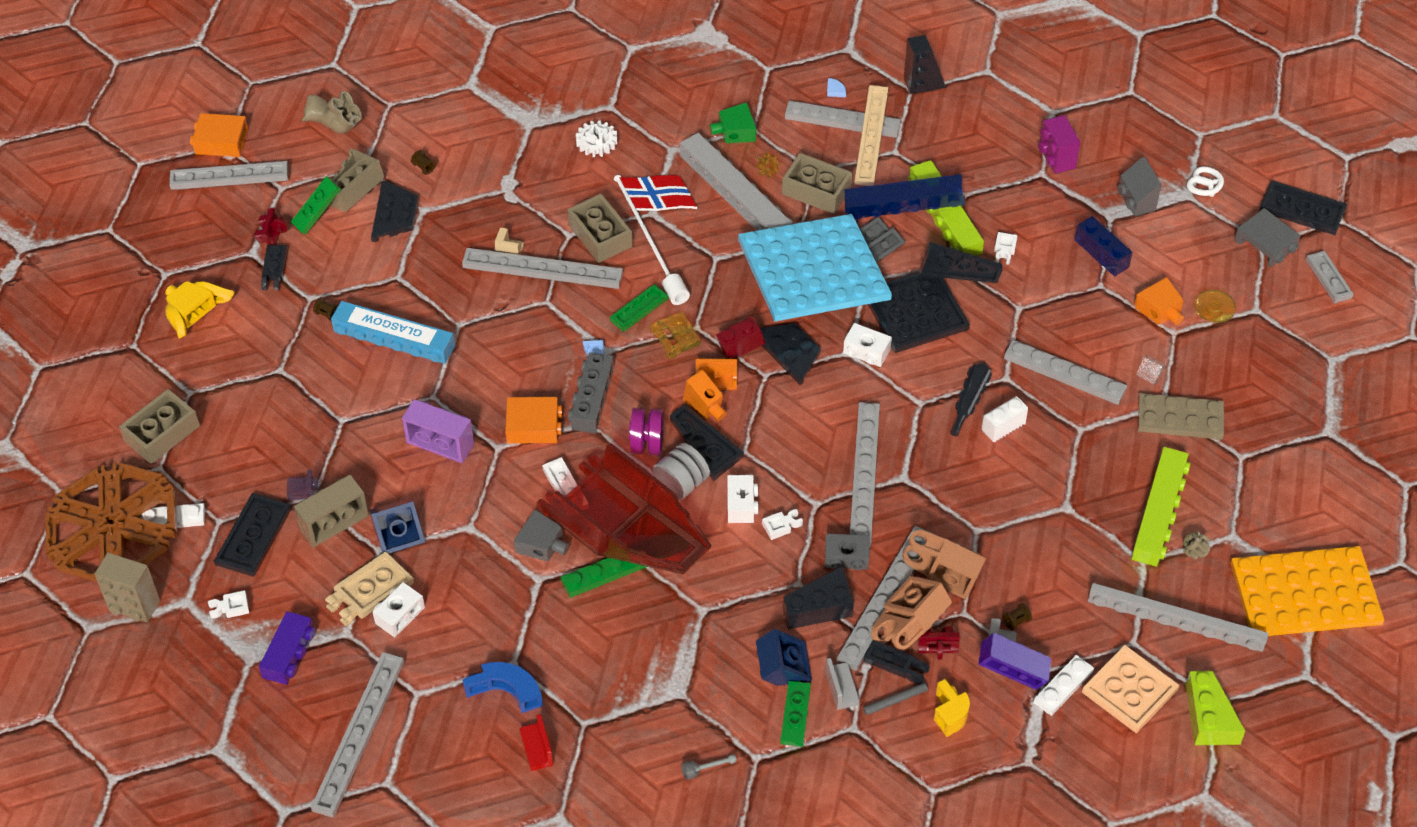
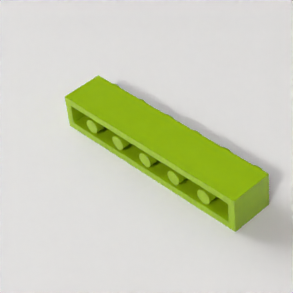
(952, 221)
(1160, 507)

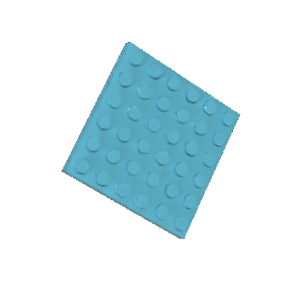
(814, 267)

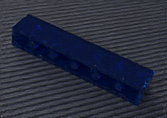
(905, 196)

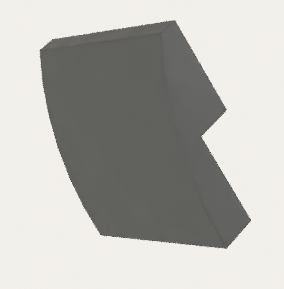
(881, 239)

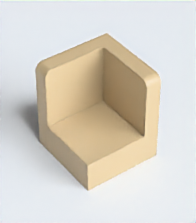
(505, 245)

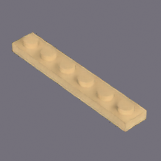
(871, 135)

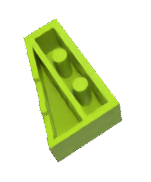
(1211, 712)

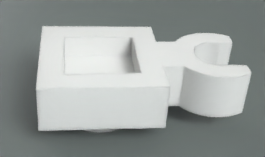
(1005, 246)
(780, 525)
(233, 605)

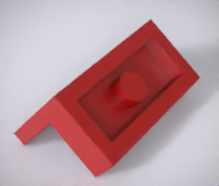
(536, 745)

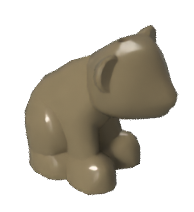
(337, 115)

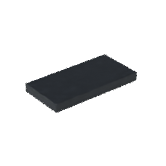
(1303, 207)
(252, 535)

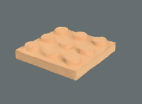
(1130, 689)

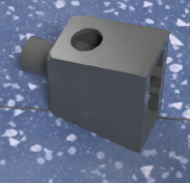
(540, 538)

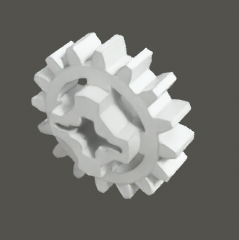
(596, 138)

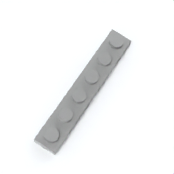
(836, 118)
(228, 175)
(1065, 372)

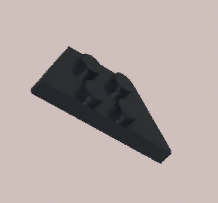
(394, 211)
(791, 349)

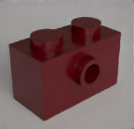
(740, 338)

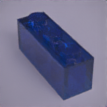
(1103, 246)

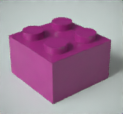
(1059, 144)

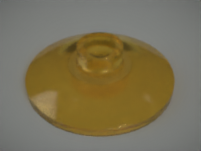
(1215, 306)

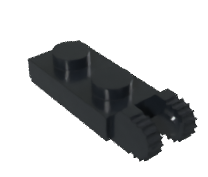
(274, 266)
(896, 662)

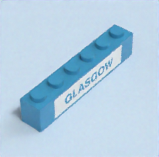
(393, 332)

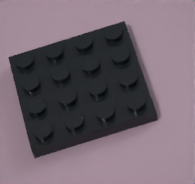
(918, 312)

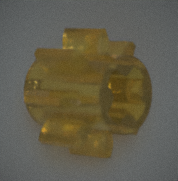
(768, 170)

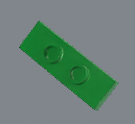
(315, 205)
(638, 308)
(795, 713)

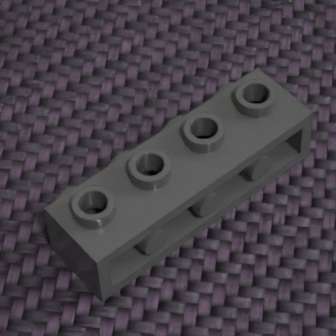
(592, 392)

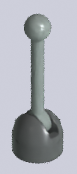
(691, 769)

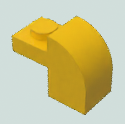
(954, 711)

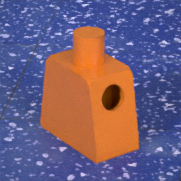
(1160, 303)
(704, 397)

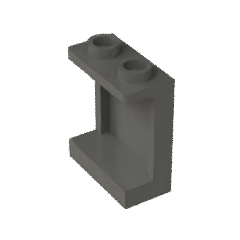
(1269, 236)

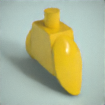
(192, 302)

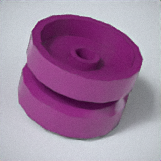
(648, 431)

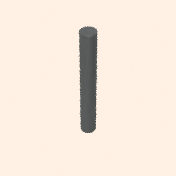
(894, 699)

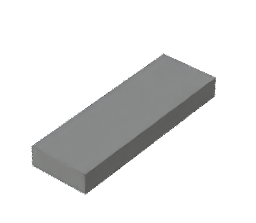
(1329, 277)

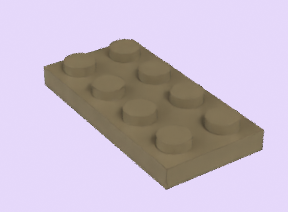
(1181, 416)

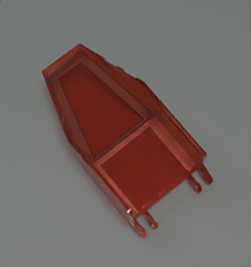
(627, 515)

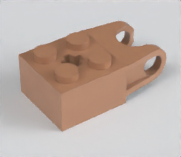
(945, 562)
(911, 611)

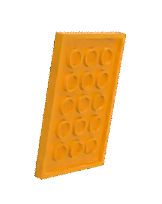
(1307, 591)

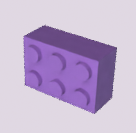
(438, 431)

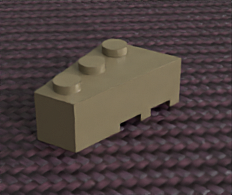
(356, 179)

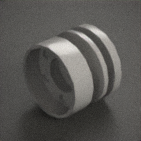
(682, 470)

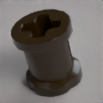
(423, 162)
(324, 308)
(1017, 616)

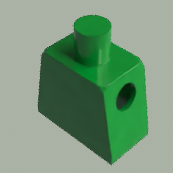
(735, 125)

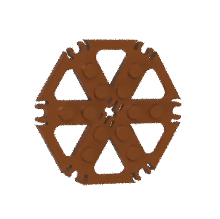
(111, 507)

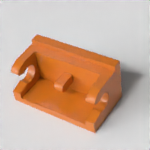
(720, 371)

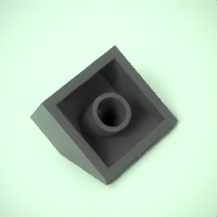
(1140, 188)

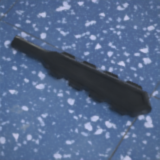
(974, 386)

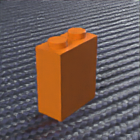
(219, 135)
(533, 420)

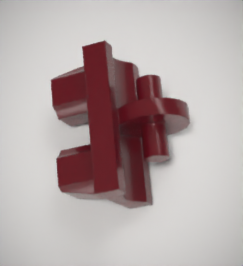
(271, 227)
(939, 642)

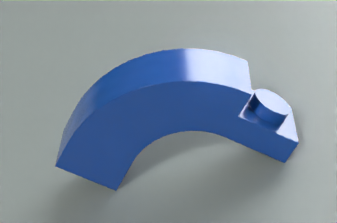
(507, 678)

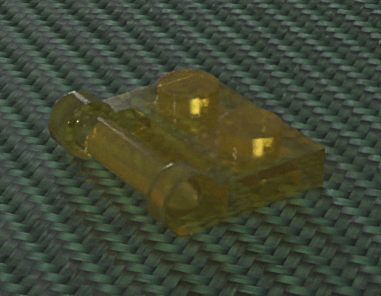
(681, 332)

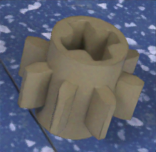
(1196, 545)

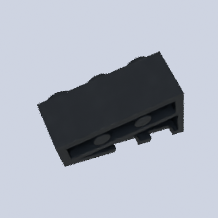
(921, 68)
(819, 601)

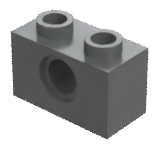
(838, 544)

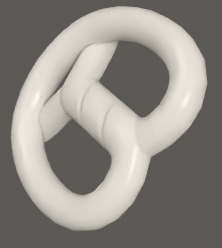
(1205, 181)

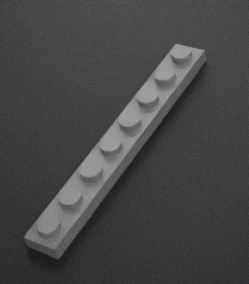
(542, 268)
(865, 469)
(1178, 617)
(860, 638)
(357, 735)

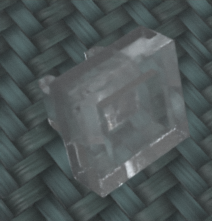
(1150, 369)

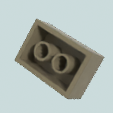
(816, 183)
(599, 228)
(159, 426)
(331, 510)
(127, 587)

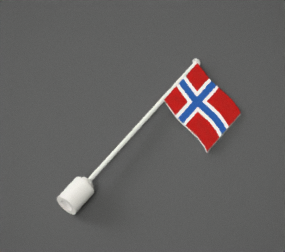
(658, 194)

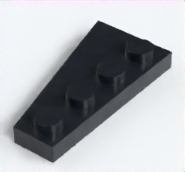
(955, 264)
(711, 444)

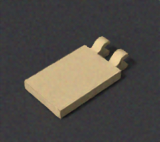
(367, 588)

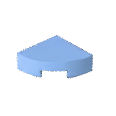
(835, 88)
(593, 346)

